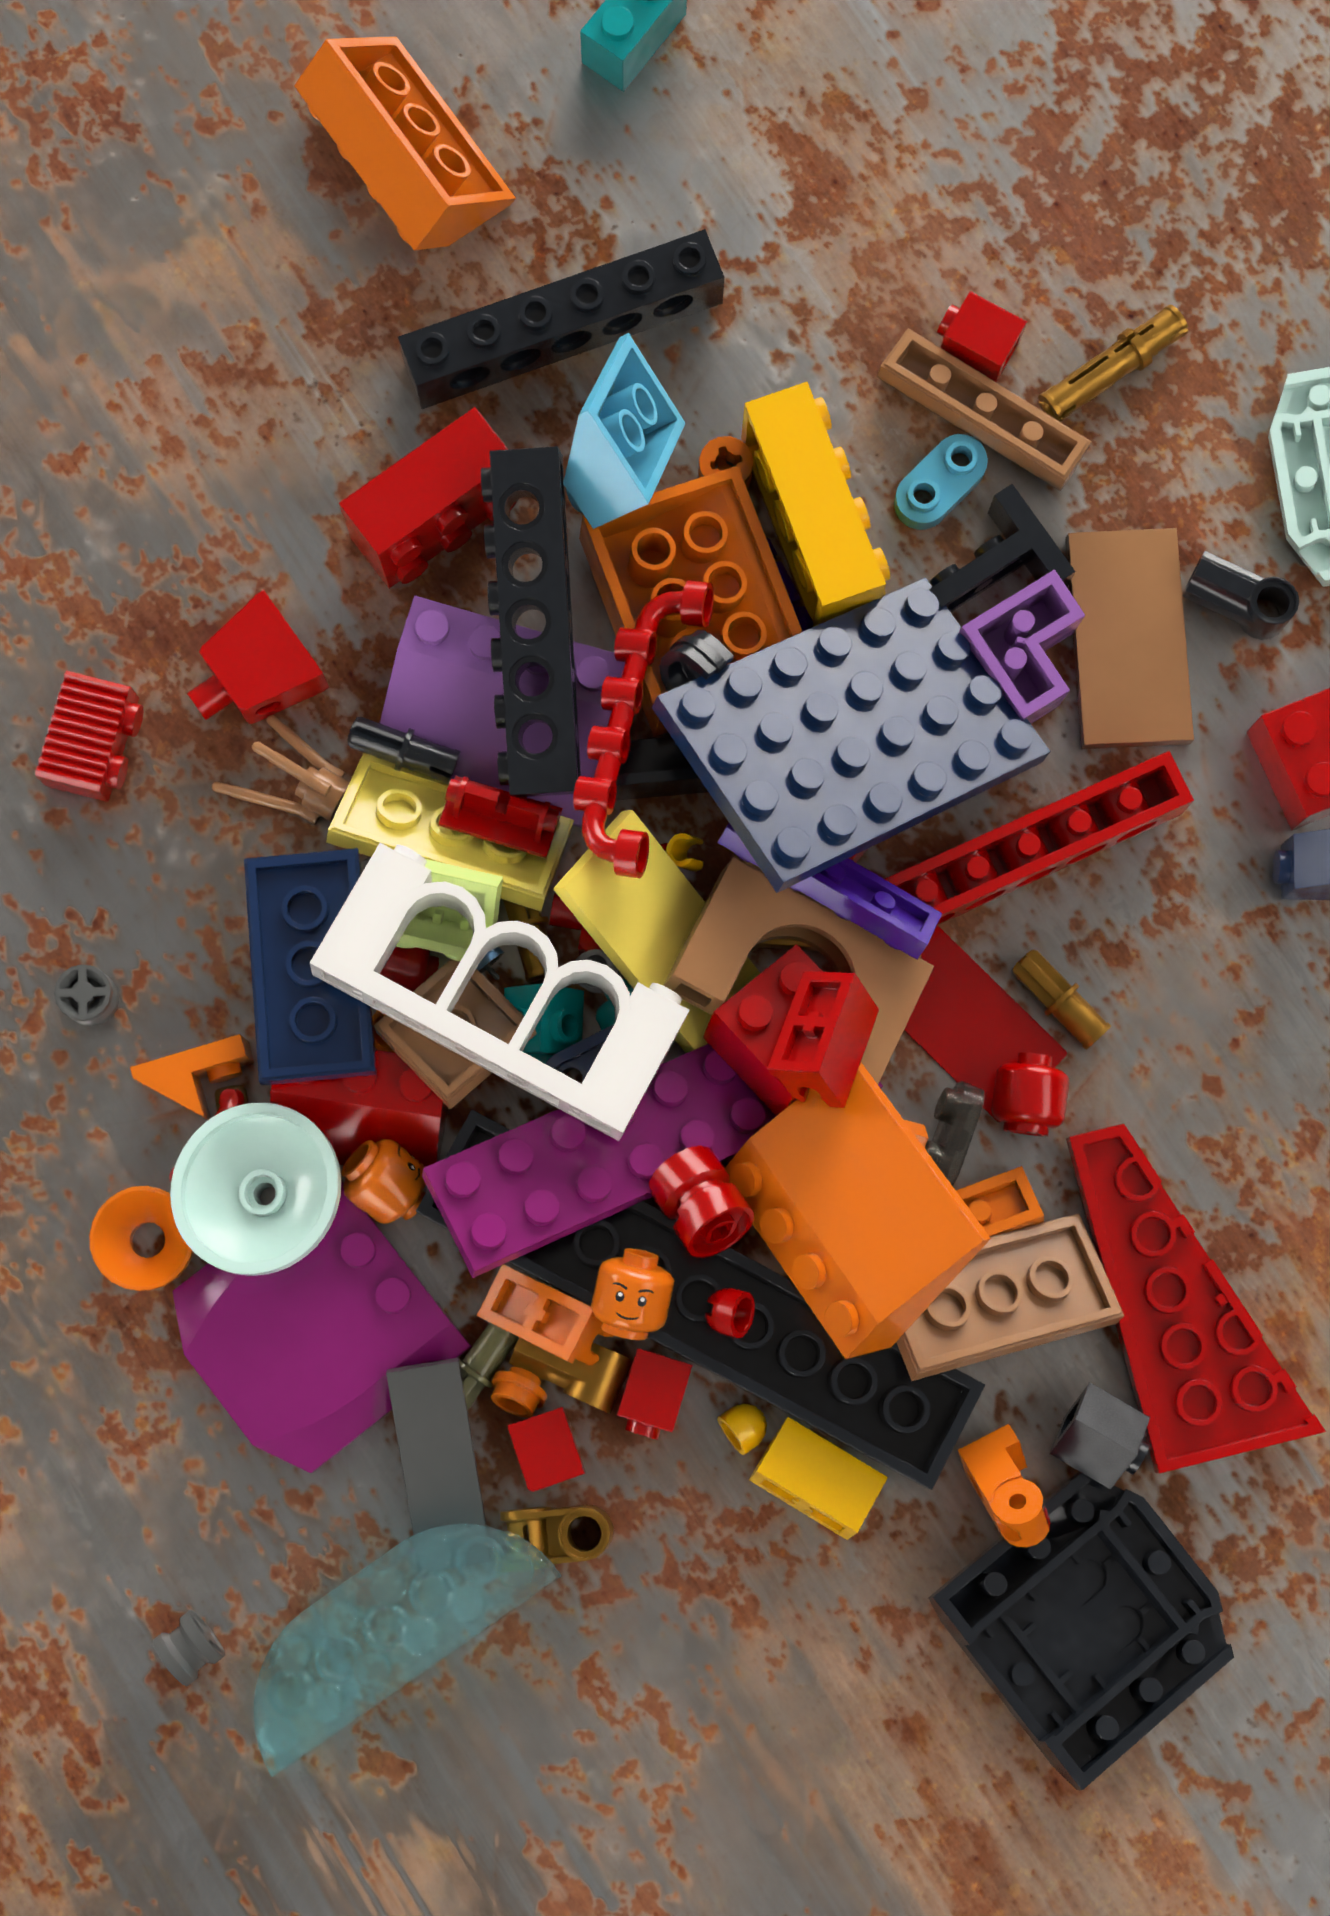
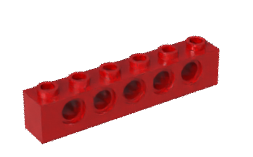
(1049, 838)

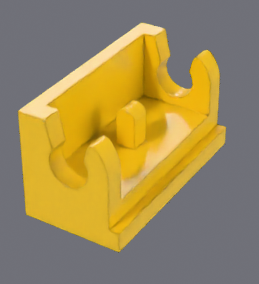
(818, 1478)

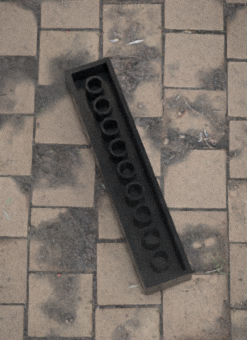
(785, 1352)

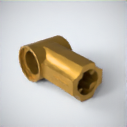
(591, 1384)

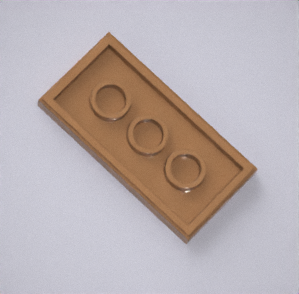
(1131, 639)
(1014, 1297)

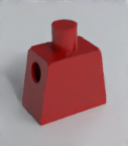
(256, 665)

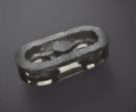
(958, 1116)

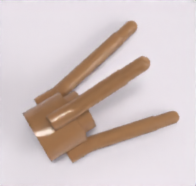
(318, 788)

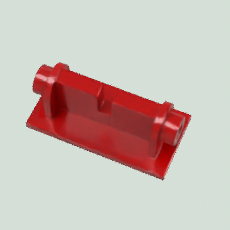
(500, 817)

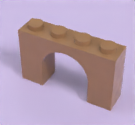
(749, 911)

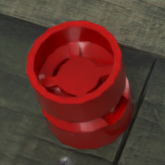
(698, 1195)

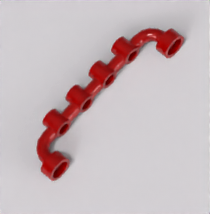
(612, 743)

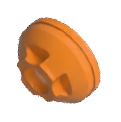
(113, 1239)

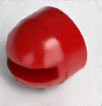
(731, 1312)

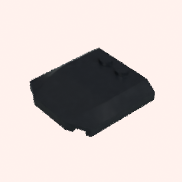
(1089, 1626)

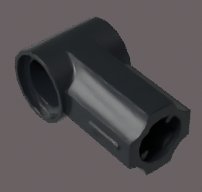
(1235, 594)

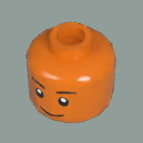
(384, 1181)
(632, 1295)

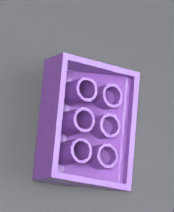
(448, 688)

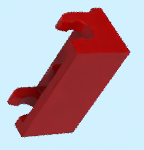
(824, 1036)

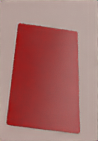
(972, 1020)

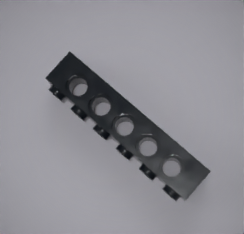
(562, 319)
(540, 476)

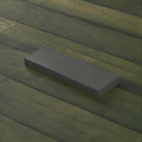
(435, 1444)

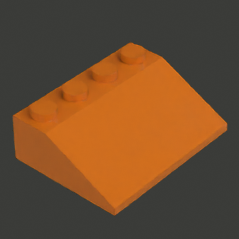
(697, 534)
(856, 1214)

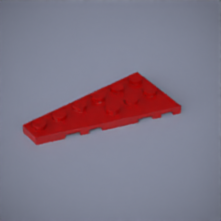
(1183, 1330)

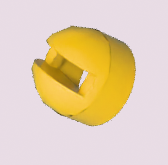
(743, 1426)

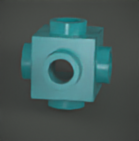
(558, 1026)

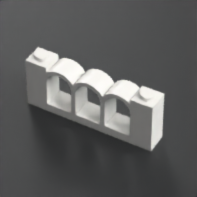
(373, 920)

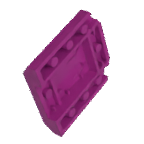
(310, 1346)

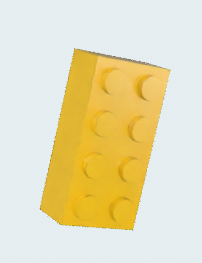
(812, 504)

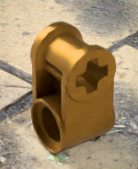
(551, 1530)

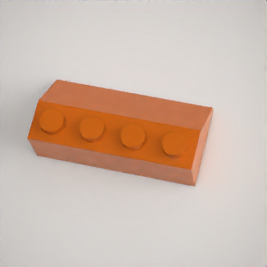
(402, 140)

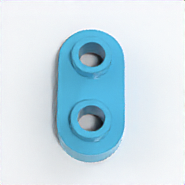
(942, 479)

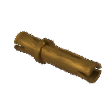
(1130, 352)

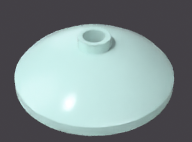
(229, 1167)

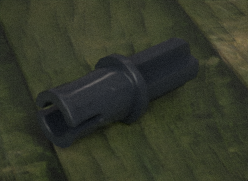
(403, 749)

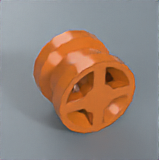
(726, 448)

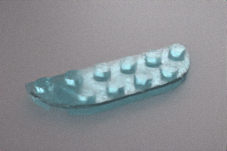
(388, 1631)

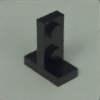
(1025, 544)

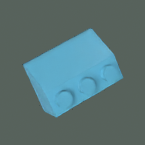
(621, 438)

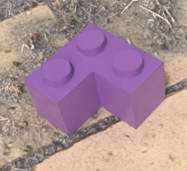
(1013, 641)

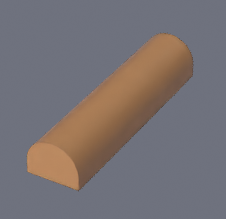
(984, 409)

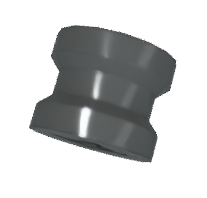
(79, 987)
(188, 1648)

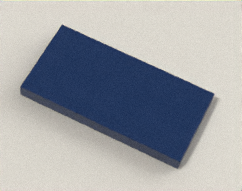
(300, 1021)

